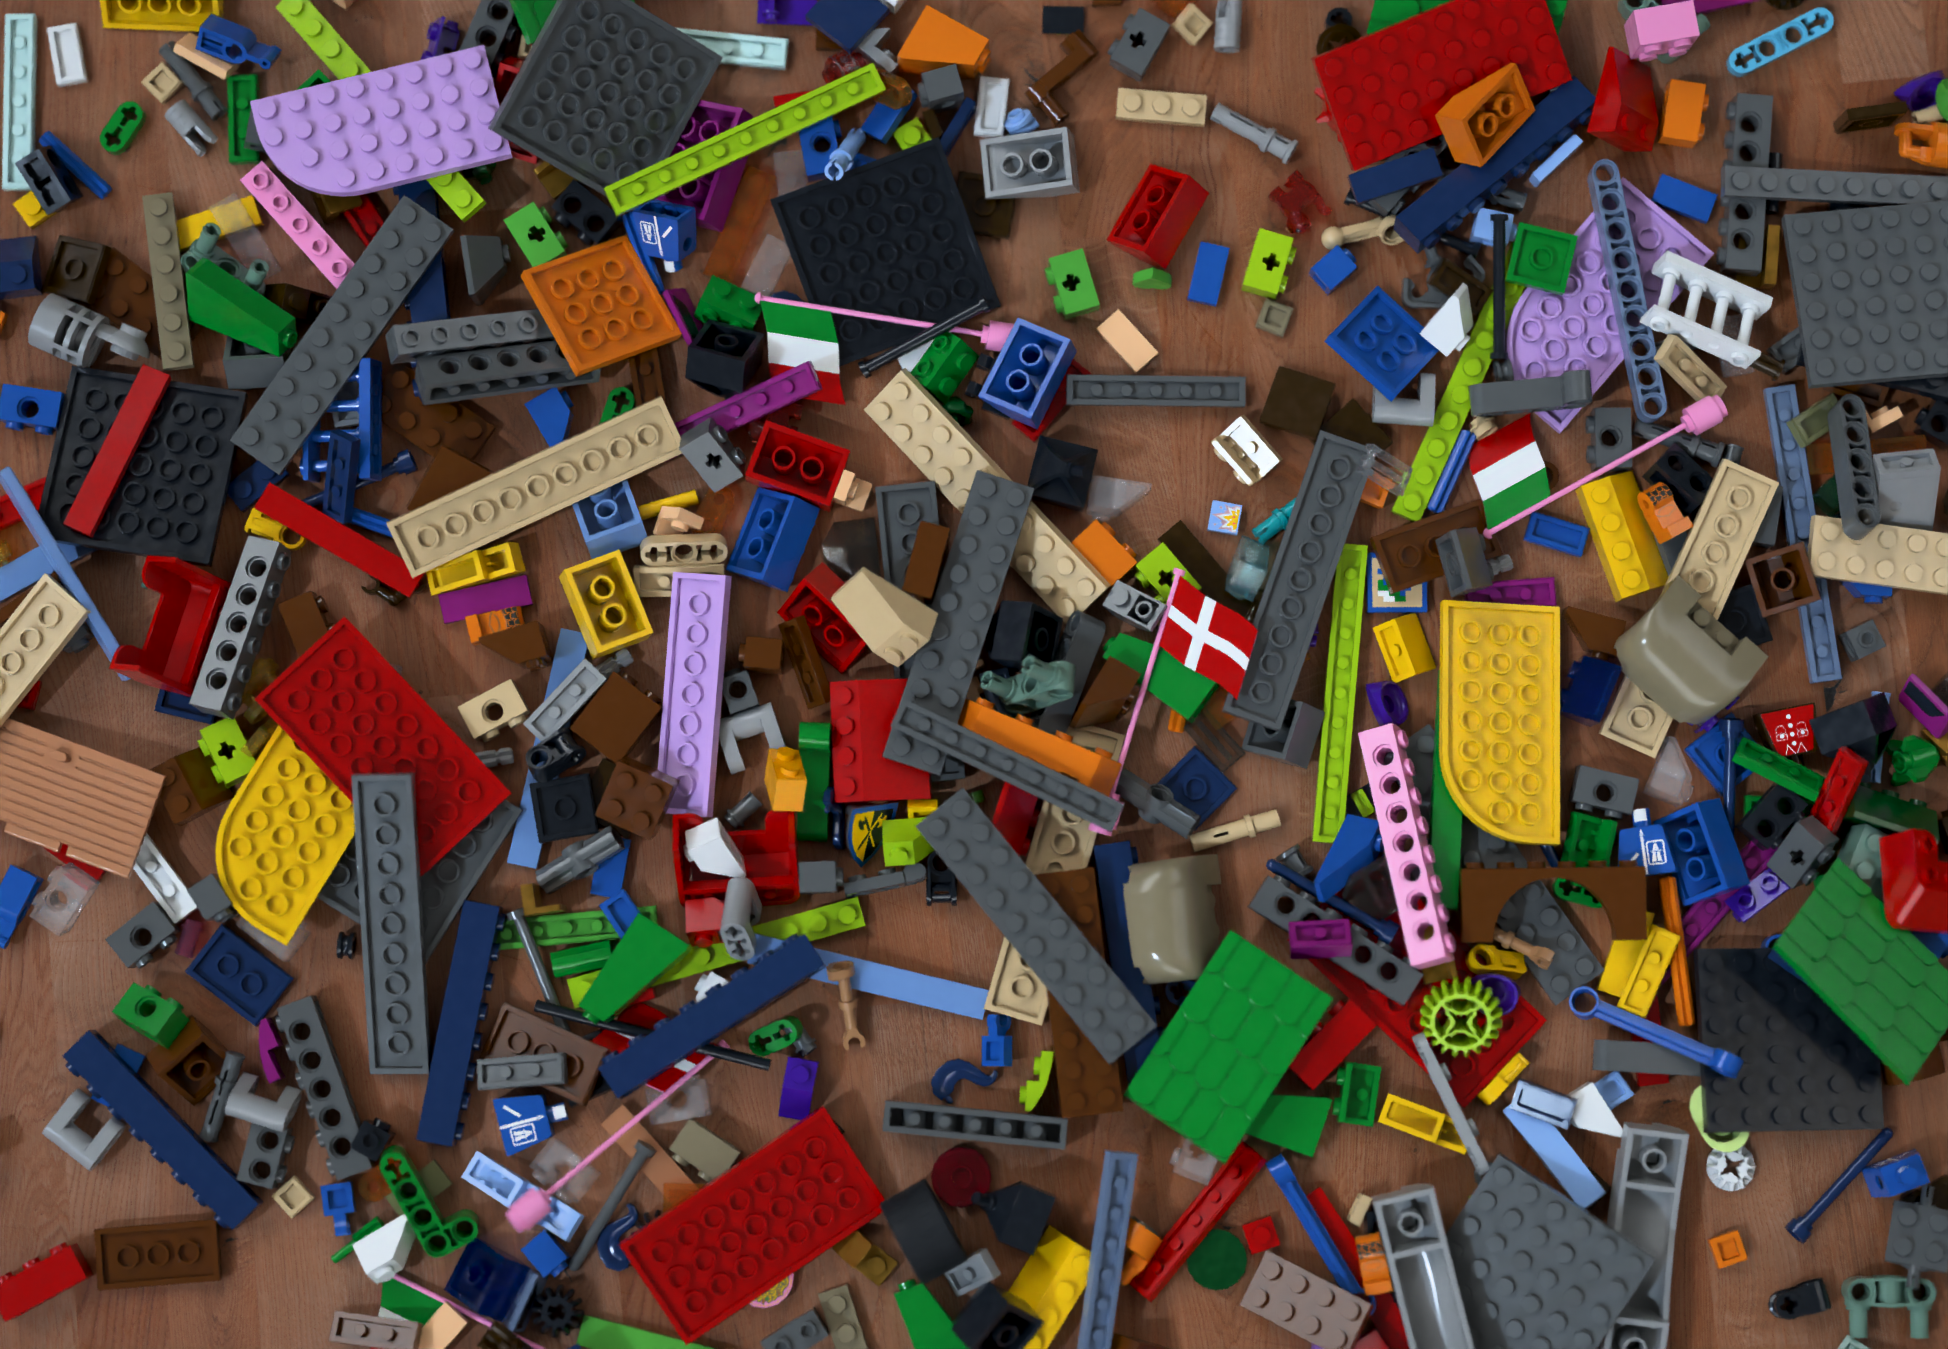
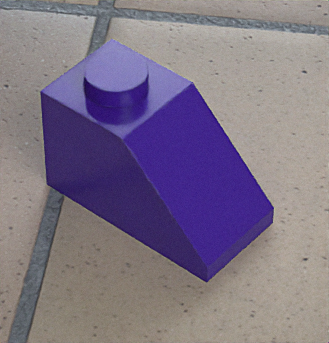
(798, 1088)

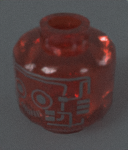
(841, 65)

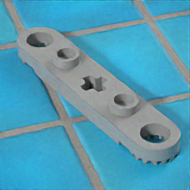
(1465, 1128)

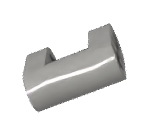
(1407, 410)
(745, 725)
(740, 911)
(259, 1110)
(74, 1140)

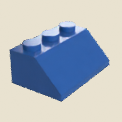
(1028, 372)
(773, 539)
(1704, 852)

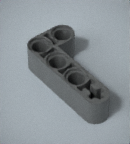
(1531, 395)

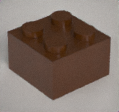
(637, 797)

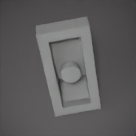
(871, 50)
(973, 1273)

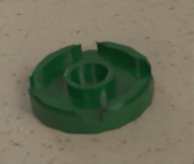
(1218, 1260)

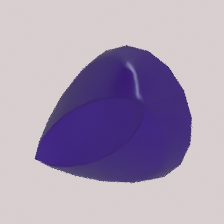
(1920, 91)
(1387, 702)
(1502, 987)

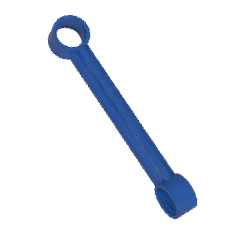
(1716, 1059)
(1314, 1227)

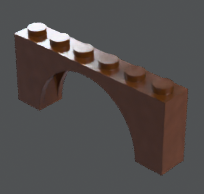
(1617, 888)

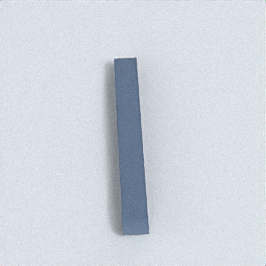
(1629, 276)

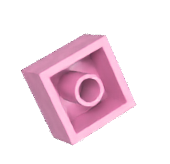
(1661, 30)

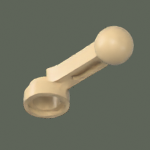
(1336, 236)

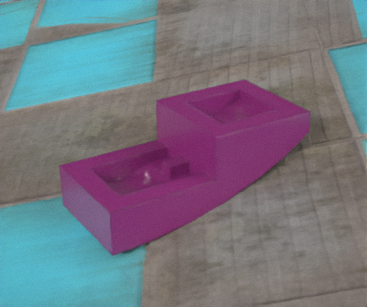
(268, 1041)

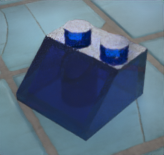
(1588, 690)
(487, 1279)

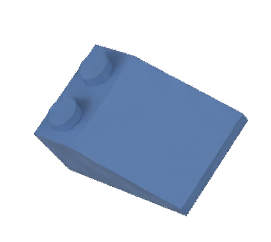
(610, 520)

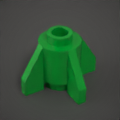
(1912, 759)

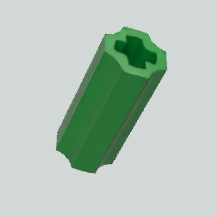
(580, 958)

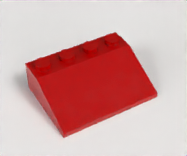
(859, 736)

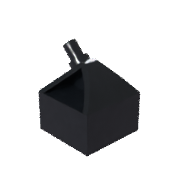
(724, 358)
(1062, 473)
(1022, 631)
(1862, 727)
(1017, 1213)
(996, 1320)

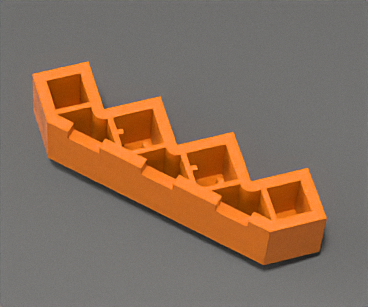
(1052, 751)

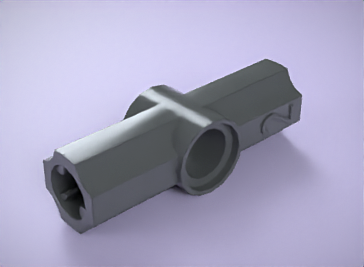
(1156, 804)
(580, 860)

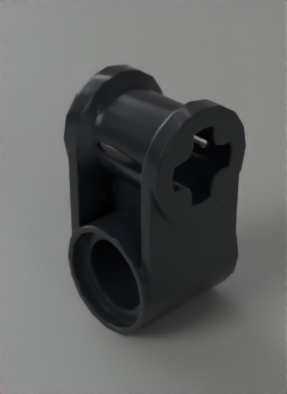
(556, 753)
(940, 881)
(1804, 1298)

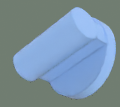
(1020, 121)

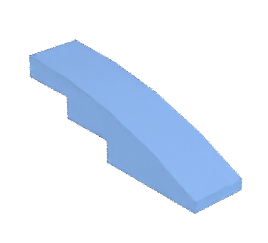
(1557, 1158)
(509, 1186)

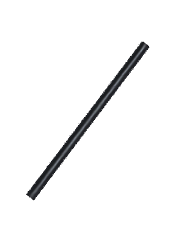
(635, 1030)

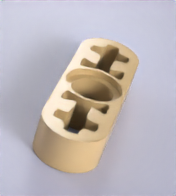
(676, 540)

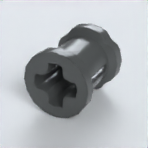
(1294, 860)

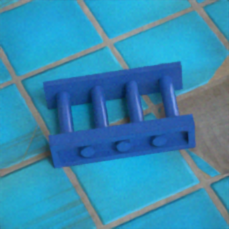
(369, 430)

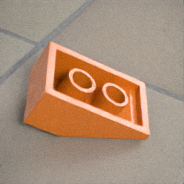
(1485, 115)

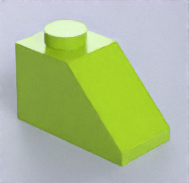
(903, 842)

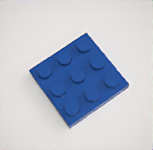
(1382, 343)

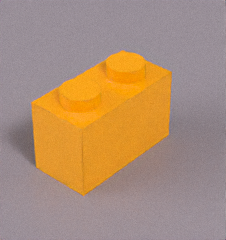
(785, 779)

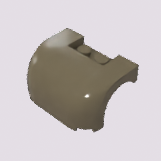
(1686, 656)
(1172, 917)

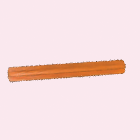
(1678, 963)

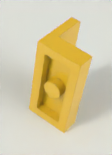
(1404, 647)

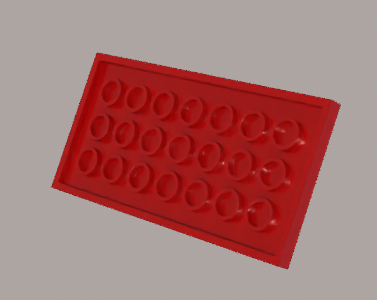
(1399, 77)
(364, 718)
(1403, 1022)
(753, 1225)

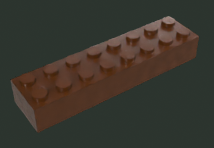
(1083, 1076)

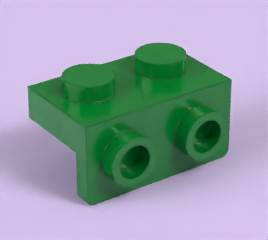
(728, 304)
(944, 366)
(1588, 839)
(1357, 1093)

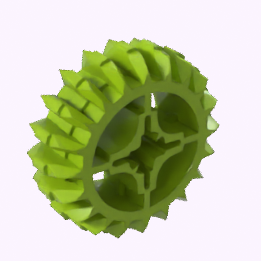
(1475, 1034)

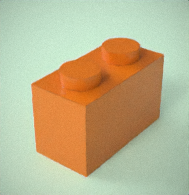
(1682, 113)
(1105, 552)

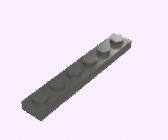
(1155, 391)

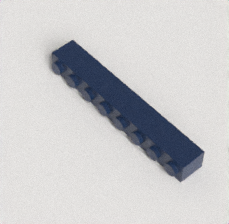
(1470, 185)
(430, 296)
(1112, 872)
(712, 1016)
(460, 1023)
(162, 1129)

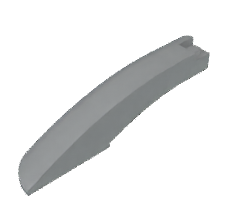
(1646, 1212)
(1422, 1269)

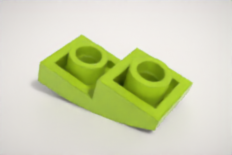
(1034, 1089)

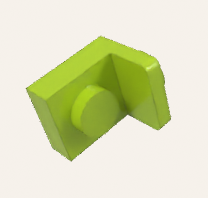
(910, 134)

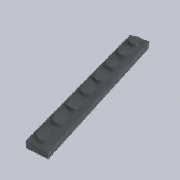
(1831, 186)
(1007, 765)

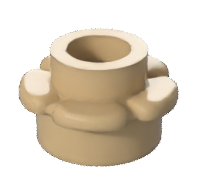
(1483, 427)

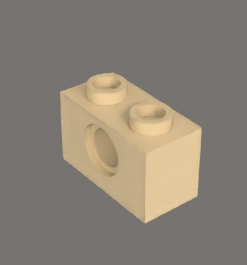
(476, 711)

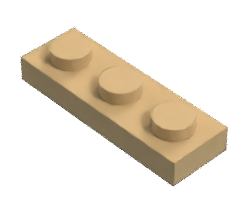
(1161, 107)
(1688, 369)
(657, 580)

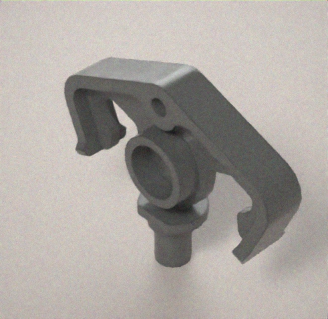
(1433, 298)

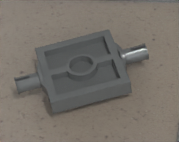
(1918, 1237)

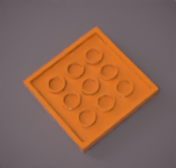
(600, 305)

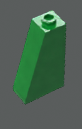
(237, 310)
(1170, 680)
(633, 967)
(1292, 1121)
(925, 1317)

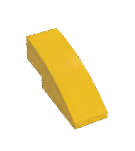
(476, 568)
(1421, 1123)

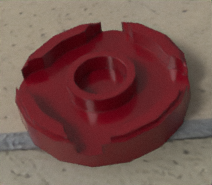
(959, 1175)

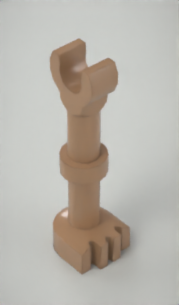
(1539, 955)
(841, 972)

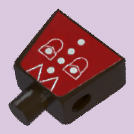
(1788, 731)

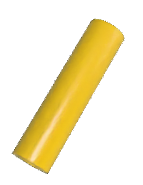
(680, 500)

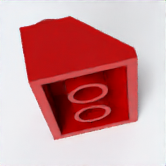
(1158, 215)
(797, 465)
(829, 628)
(1014, 816)

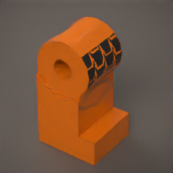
(1662, 512)
(493, 622)
(1373, 1264)

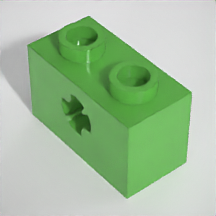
(532, 220)
(1075, 267)

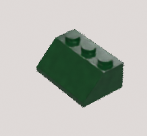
(1889, 813)

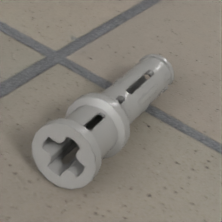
(1266, 138)

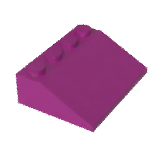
(714, 192)

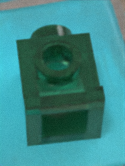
(1827, 497)

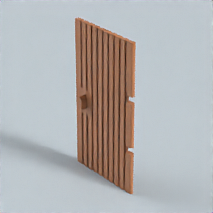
(75, 797)

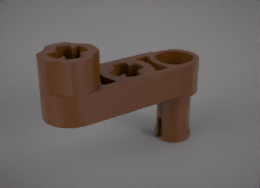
(1079, 54)

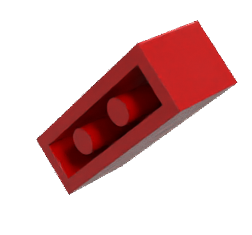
(1331, 1043)
(42, 1280)

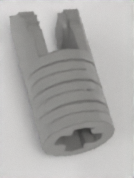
(1228, 26)
(187, 124)

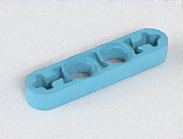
(1779, 41)

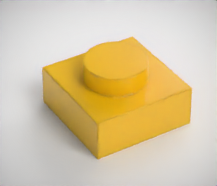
(31, 210)
(921, 808)

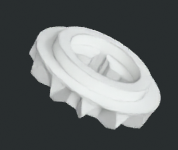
(1728, 1181)

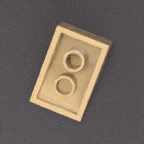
(885, 616)

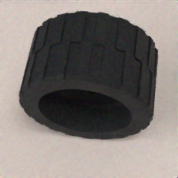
(923, 1232)

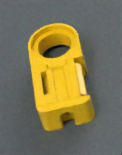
(270, 529)
(1497, 961)
(1503, 1079)

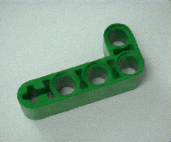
(816, 759)
(423, 1200)

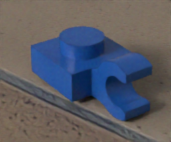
(997, 1046)
(337, 1202)

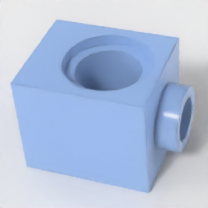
(1483, 228)

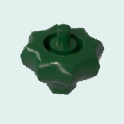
(481, 173)
(959, 411)

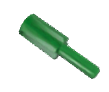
(369, 1228)

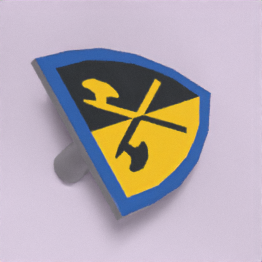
(865, 829)

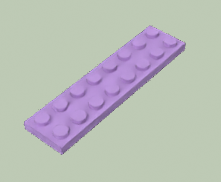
(694, 689)

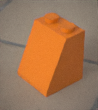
(942, 42)

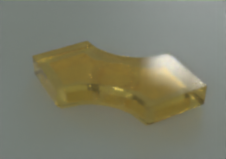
(259, 738)

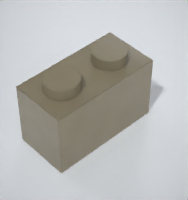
(703, 1150)

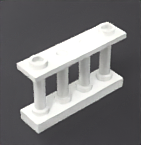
(1715, 287)

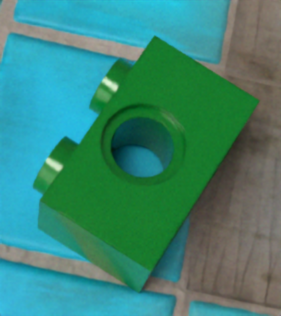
(136, 1012)

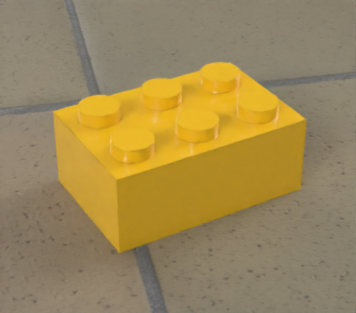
(606, 604)

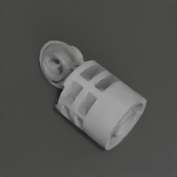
(80, 333)

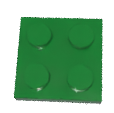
(1541, 258)

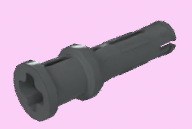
(1692, 444)

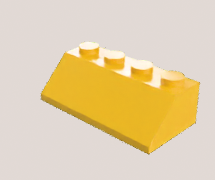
(159, 14)
(1622, 535)
(1052, 1282)

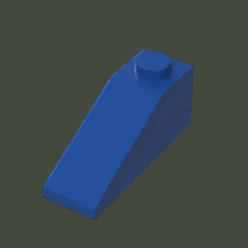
(1353, 848)

